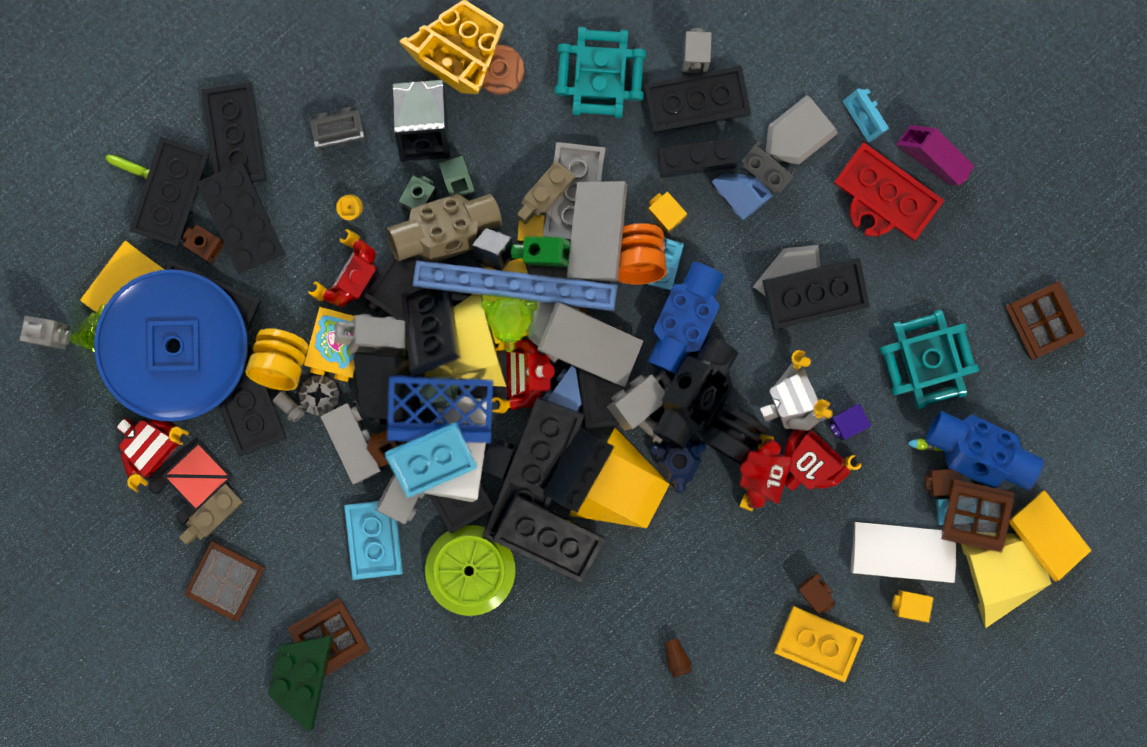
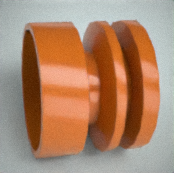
(642, 254)

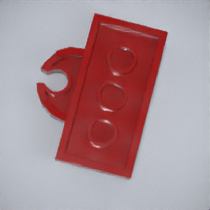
(886, 195)

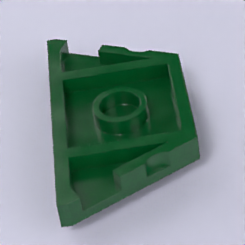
(300, 678)

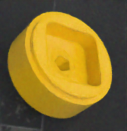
(349, 207)

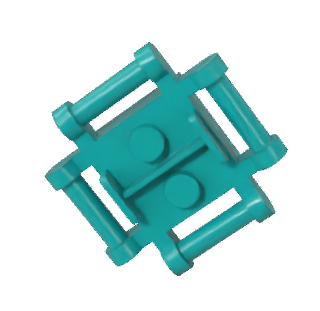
(600, 73)
(930, 359)

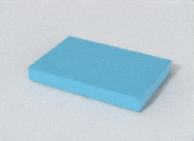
(431, 460)
(372, 542)

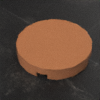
(504, 71)

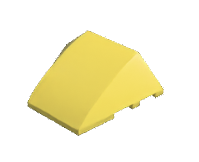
(476, 346)
(1005, 577)

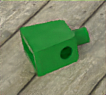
(552, 253)

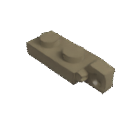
(545, 192)
(211, 514)

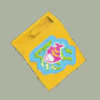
(324, 352)

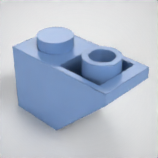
(742, 192)
(567, 390)

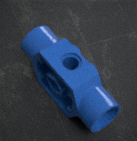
(686, 318)
(983, 451)

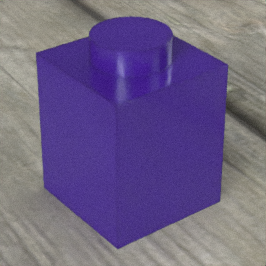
(849, 422)

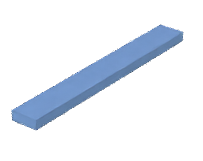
(515, 285)

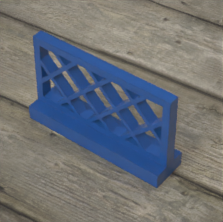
(413, 430)

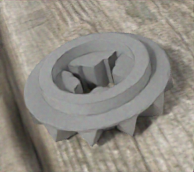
(327, 387)

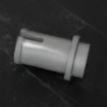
(288, 406)
(648, 426)

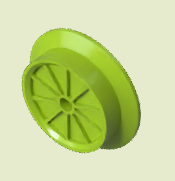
(463, 592)

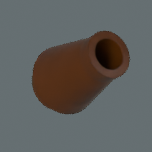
(677, 658)

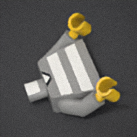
(795, 398)

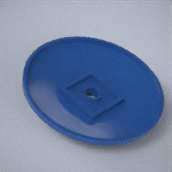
(135, 337)

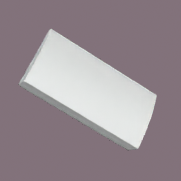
(467, 485)
(902, 552)

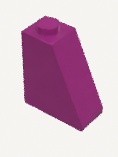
(936, 154)

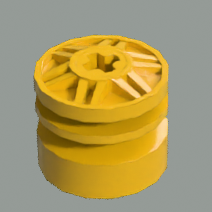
(277, 359)

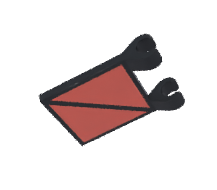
(194, 478)

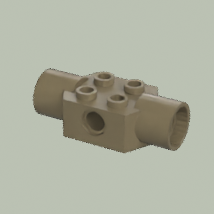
(443, 228)

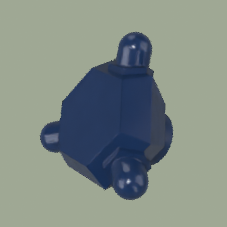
(678, 464)

